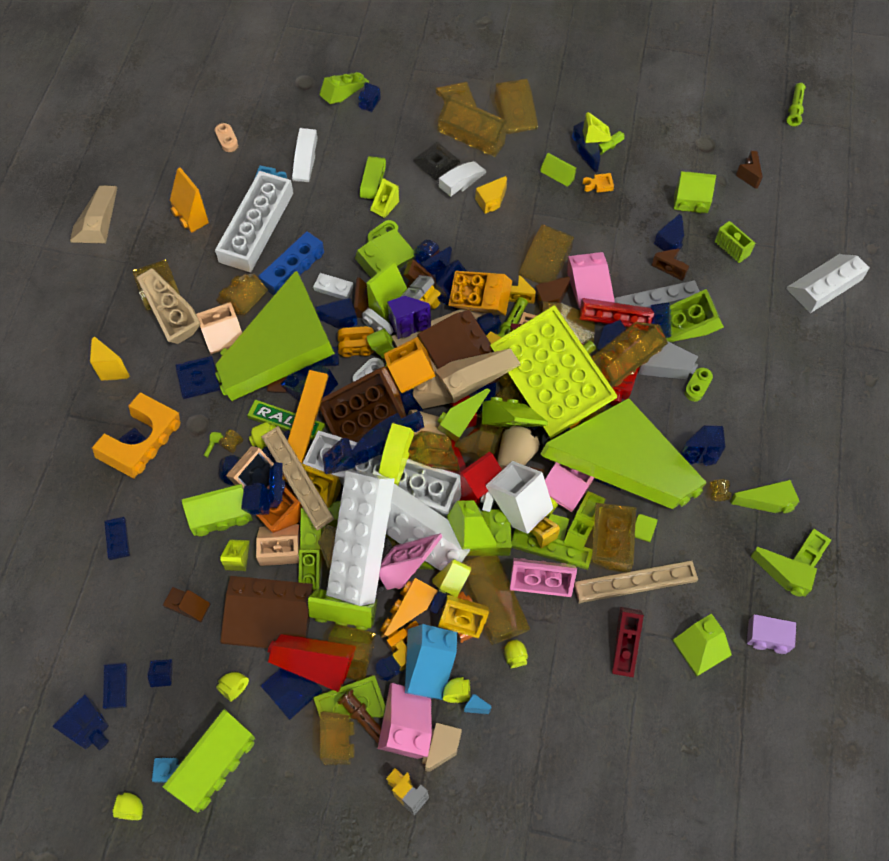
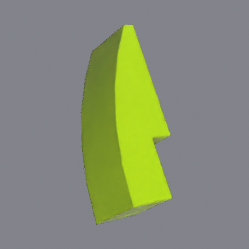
(583, 521)

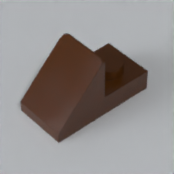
(751, 170)
(667, 263)
(413, 270)
(187, 604)

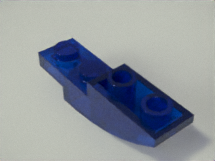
(374, 441)

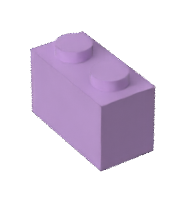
(771, 634)

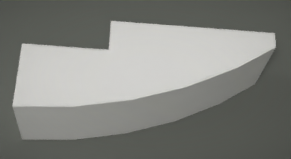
(304, 154)
(460, 177)

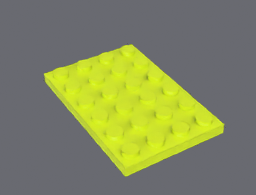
(555, 371)

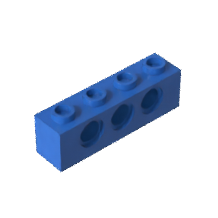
(296, 258)

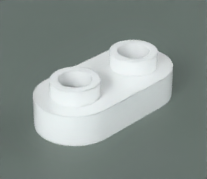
(372, 319)
(368, 368)

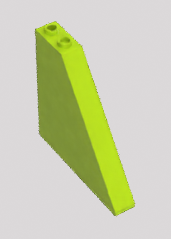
(275, 343)
(628, 453)

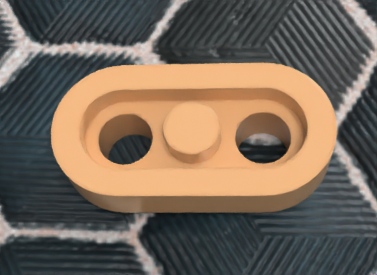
(226, 137)

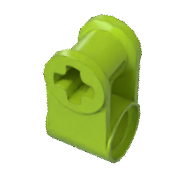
(380, 342)

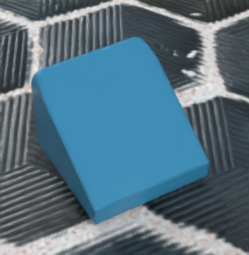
(477, 705)

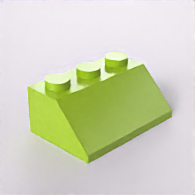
(216, 510)
(339, 611)

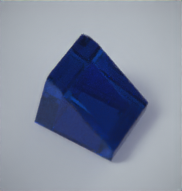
(160, 673)

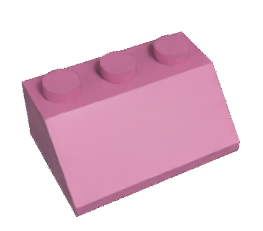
(543, 577)

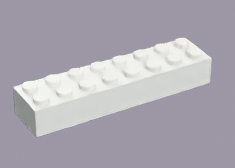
(431, 486)

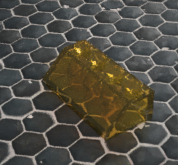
(472, 126)
(629, 351)
(491, 588)

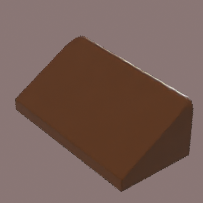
(361, 298)

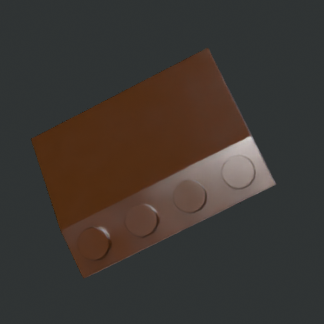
(455, 340)
(362, 405)
(263, 610)

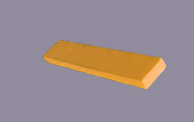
(307, 413)

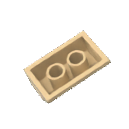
(431, 392)

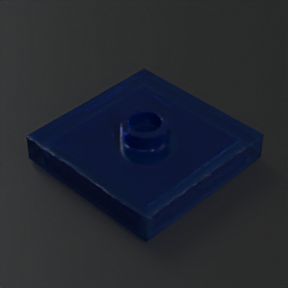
(197, 377)

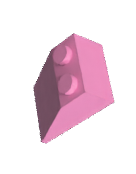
(590, 277)
(404, 561)
(406, 724)

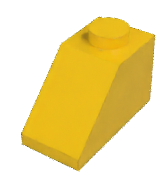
(491, 194)

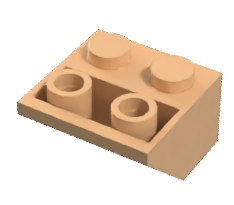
(219, 327)
(278, 547)

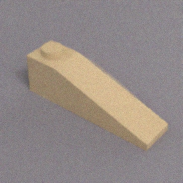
(96, 217)
(171, 310)
(472, 373)

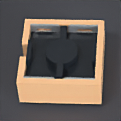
(251, 468)

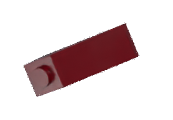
(627, 641)

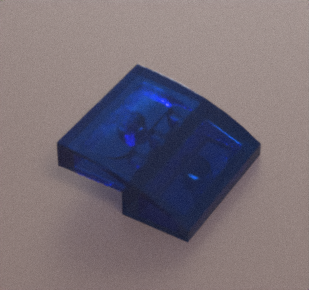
(290, 691)

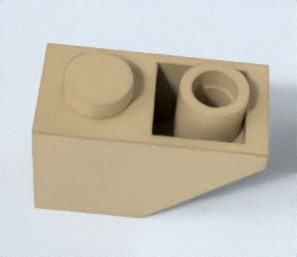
(443, 746)

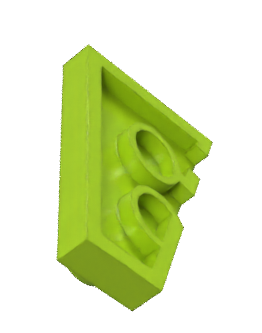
(365, 690)

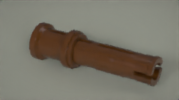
(357, 710)

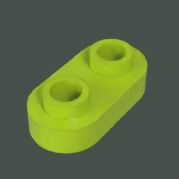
(381, 229)
(699, 383)

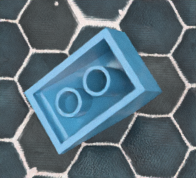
(429, 660)

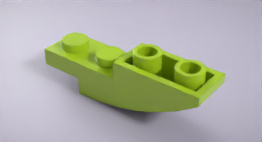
(309, 552)

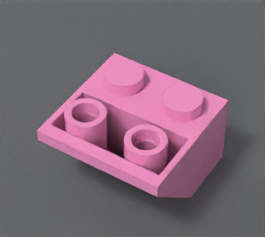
(567, 485)

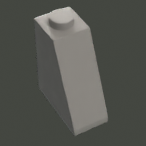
(670, 363)

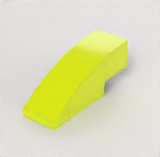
(396, 452)

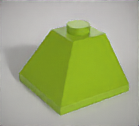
(470, 526)
(703, 645)

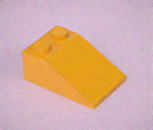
(187, 203)

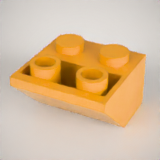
(409, 364)

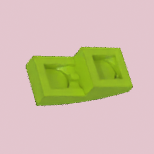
(812, 548)

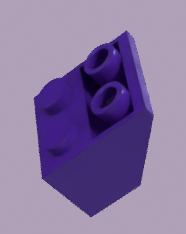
(408, 316)

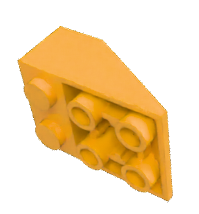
(481, 292)
(414, 601)

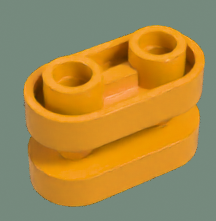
(354, 341)

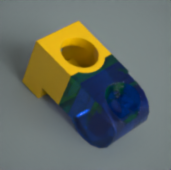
(393, 665)

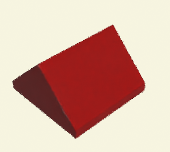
(478, 476)

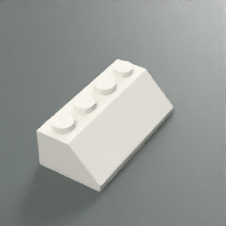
(828, 281)

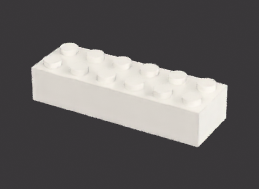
(254, 221)
(414, 520)
(360, 537)

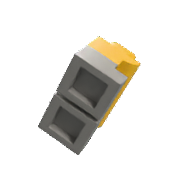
(423, 290)
(405, 793)

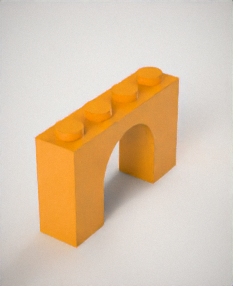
(132, 458)

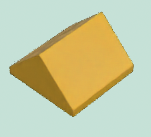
(106, 362)
(326, 484)
(463, 616)

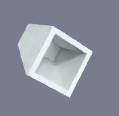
(521, 495)

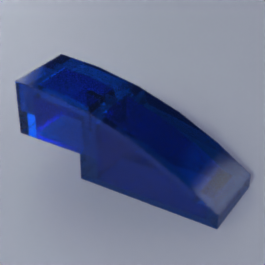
(588, 151)

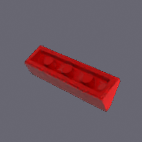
(611, 312)

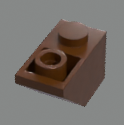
(552, 291)

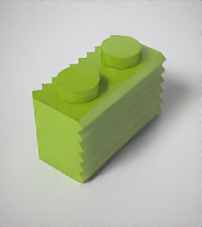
(734, 241)

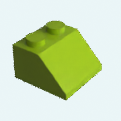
(694, 192)

